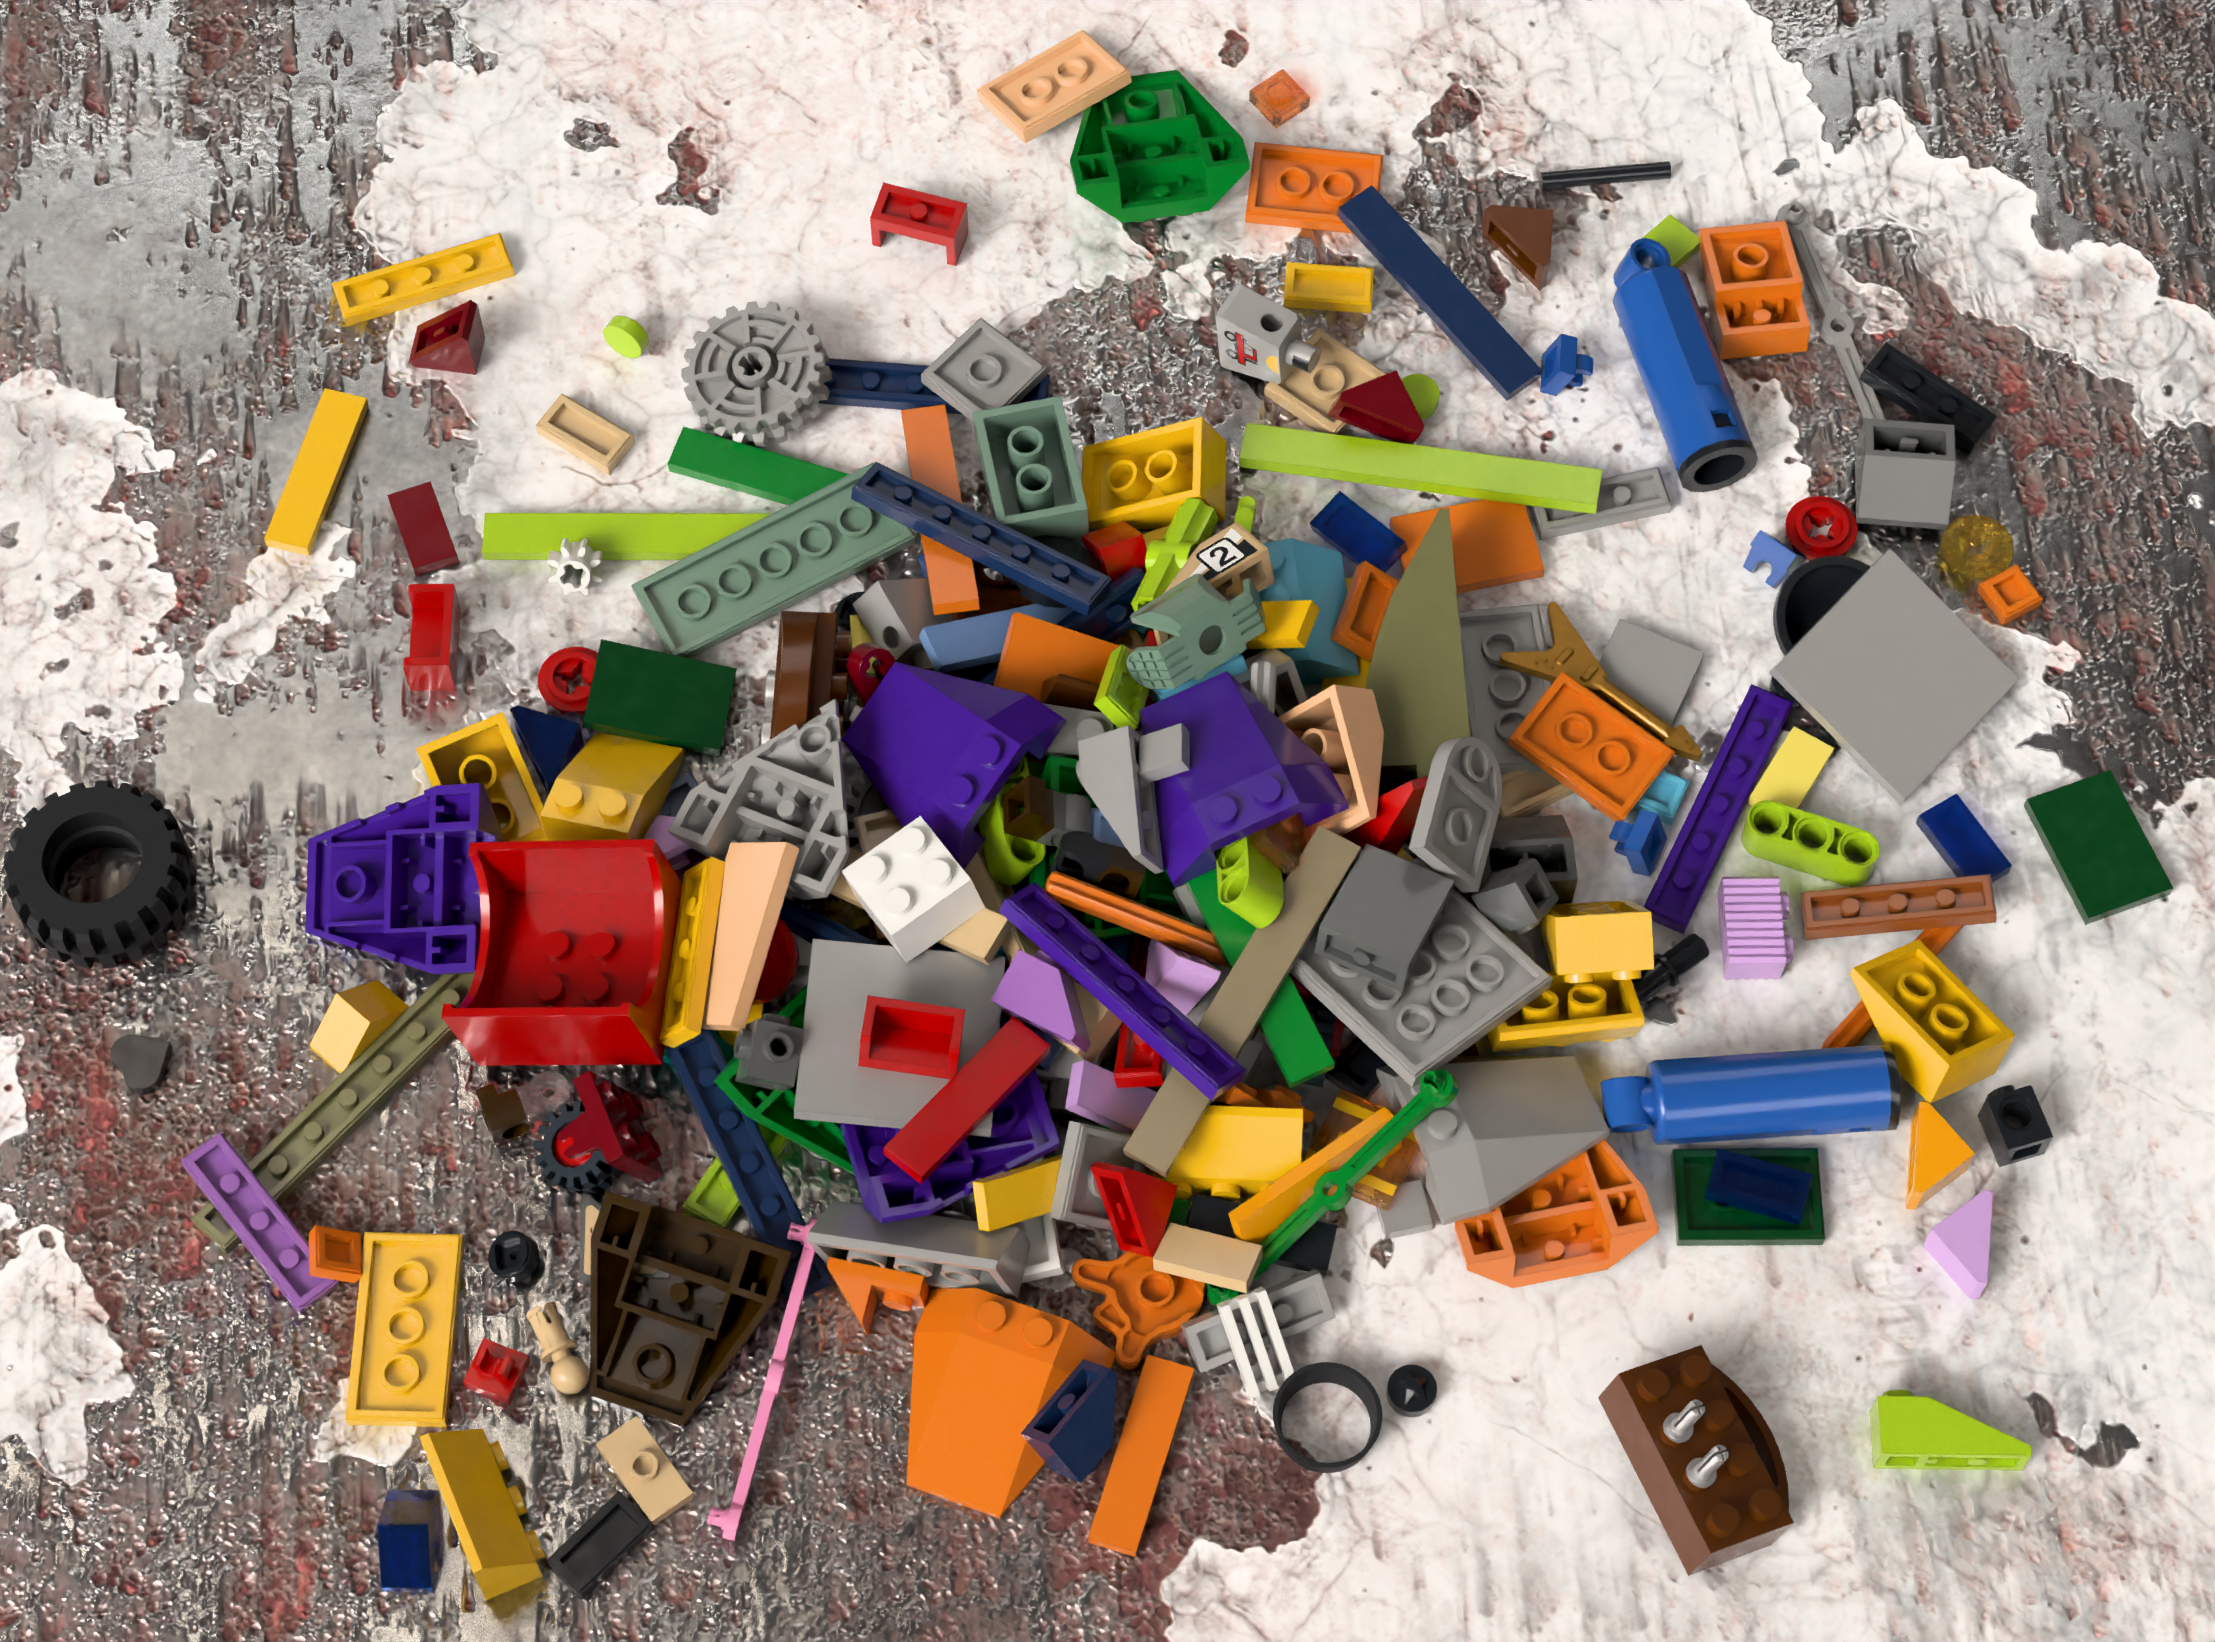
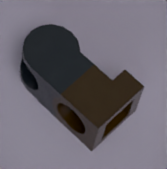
(1098, 864)

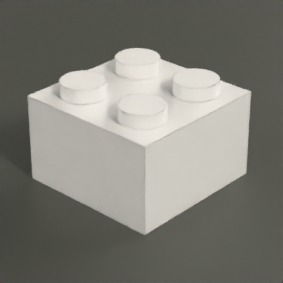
(913, 889)

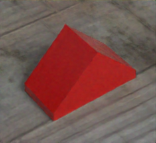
(1117, 549)
(1135, 1206)

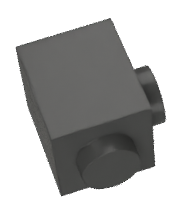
(1516, 897)
(768, 1052)

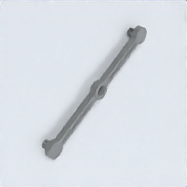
(1797, 221)

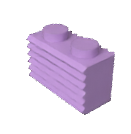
(1753, 927)

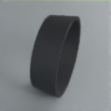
(1328, 1373)

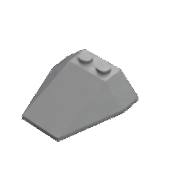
(1502, 1130)

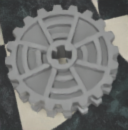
(756, 374)

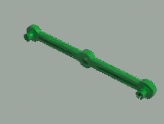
(1436, 1091)

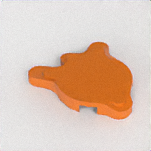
(1139, 1302)

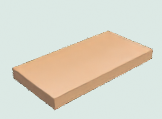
(746, 921)

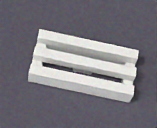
(1270, 1379)

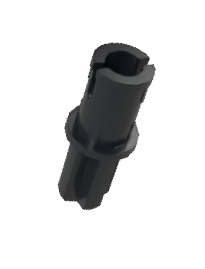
(1670, 967)

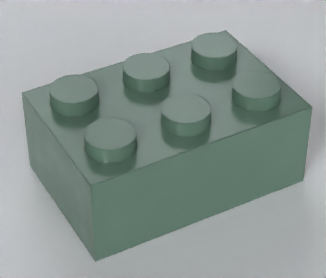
(1031, 469)

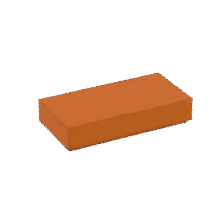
(1364, 610)

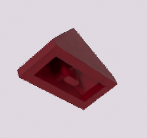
(450, 341)
(1381, 409)

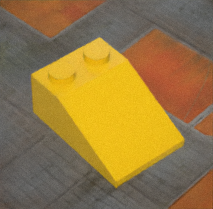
(1153, 473)
(491, 757)
(610, 790)
(1598, 939)
(1931, 1021)

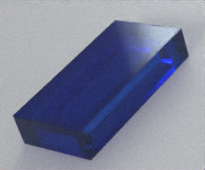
(1357, 533)
(1962, 840)
(1758, 1186)

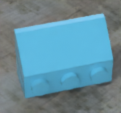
(1317, 575)

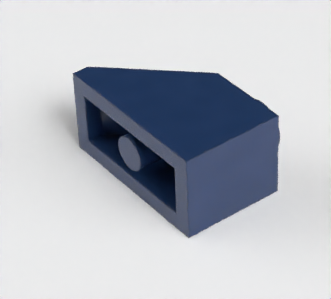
(1076, 1422)

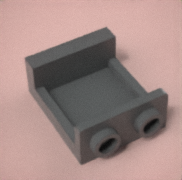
(1383, 916)

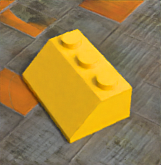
(1572, 1014)
(1237, 1152)
(484, 1509)

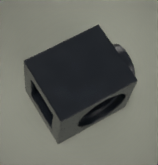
(2012, 1143)

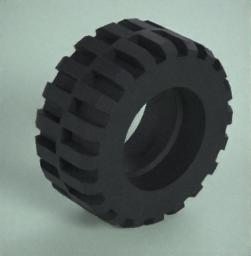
(90, 821)

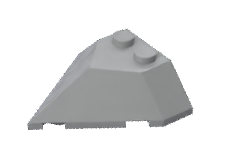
(779, 794)

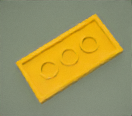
(405, 1329)

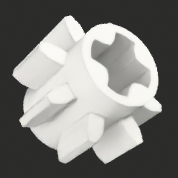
(571, 576)

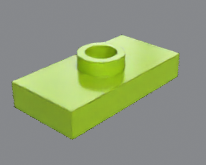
(1119, 694)

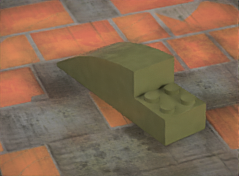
(1420, 663)

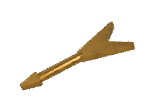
(1576, 659)

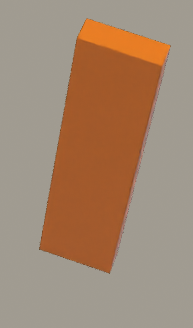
(1141, 1455)

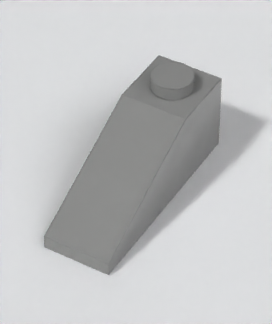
(1112, 779)

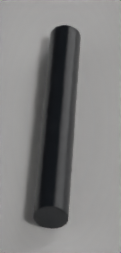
(1605, 175)

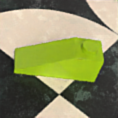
(1931, 1435)

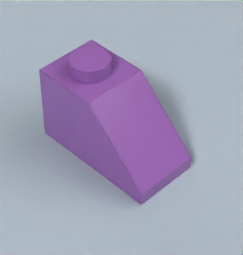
(1043, 997)

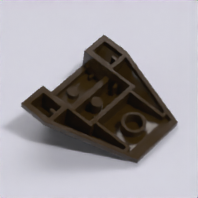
(671, 1339)

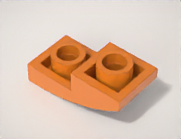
(1245, 1096)

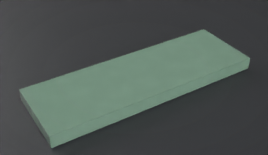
(767, 567)

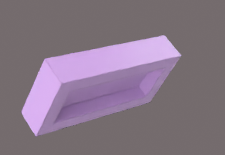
(1097, 1098)

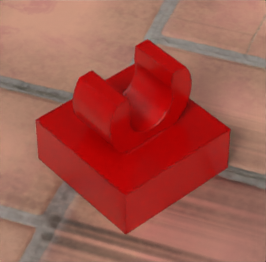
(496, 1371)

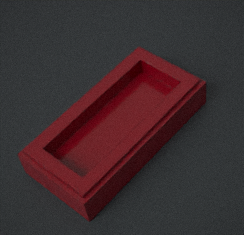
(423, 528)

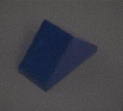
(547, 741)
(408, 1540)

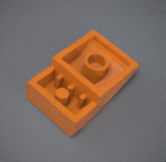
(1753, 290)

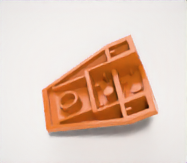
(1562, 1225)
(977, 1384)

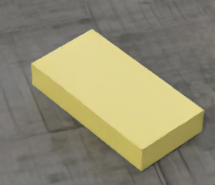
(1793, 770)

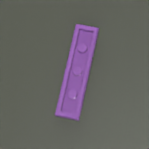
(257, 1221)

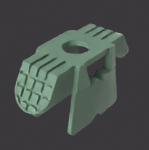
(1205, 632)

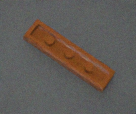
(1898, 907)

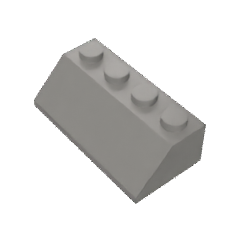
(942, 1249)

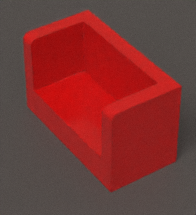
(921, 218)
(434, 638)
(911, 1037)

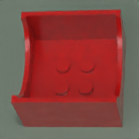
(569, 953)

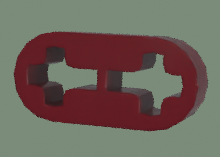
(859, 663)

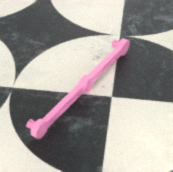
(731, 1518)

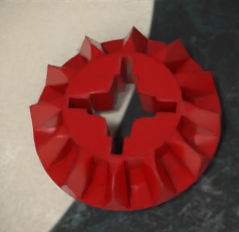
(1821, 512)
(562, 666)

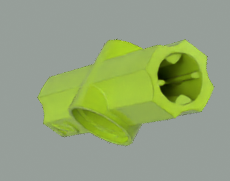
(1167, 556)

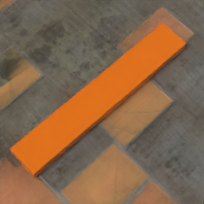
(933, 465)

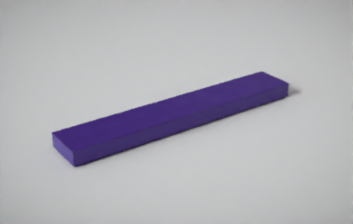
(1717, 808)
(1123, 991)

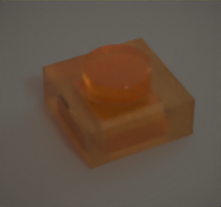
(1279, 98)

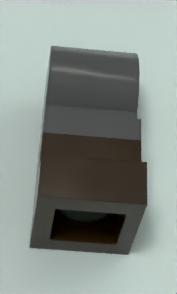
(1046, 812)

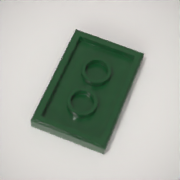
(659, 697)
(2098, 847)
(1716, 1224)

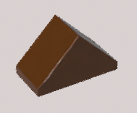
(1522, 238)

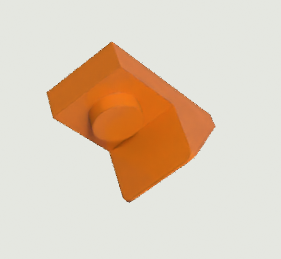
(866, 1283)

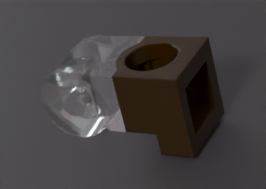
(523, 1108)

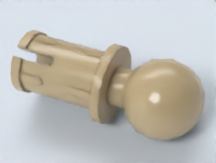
(569, 1372)

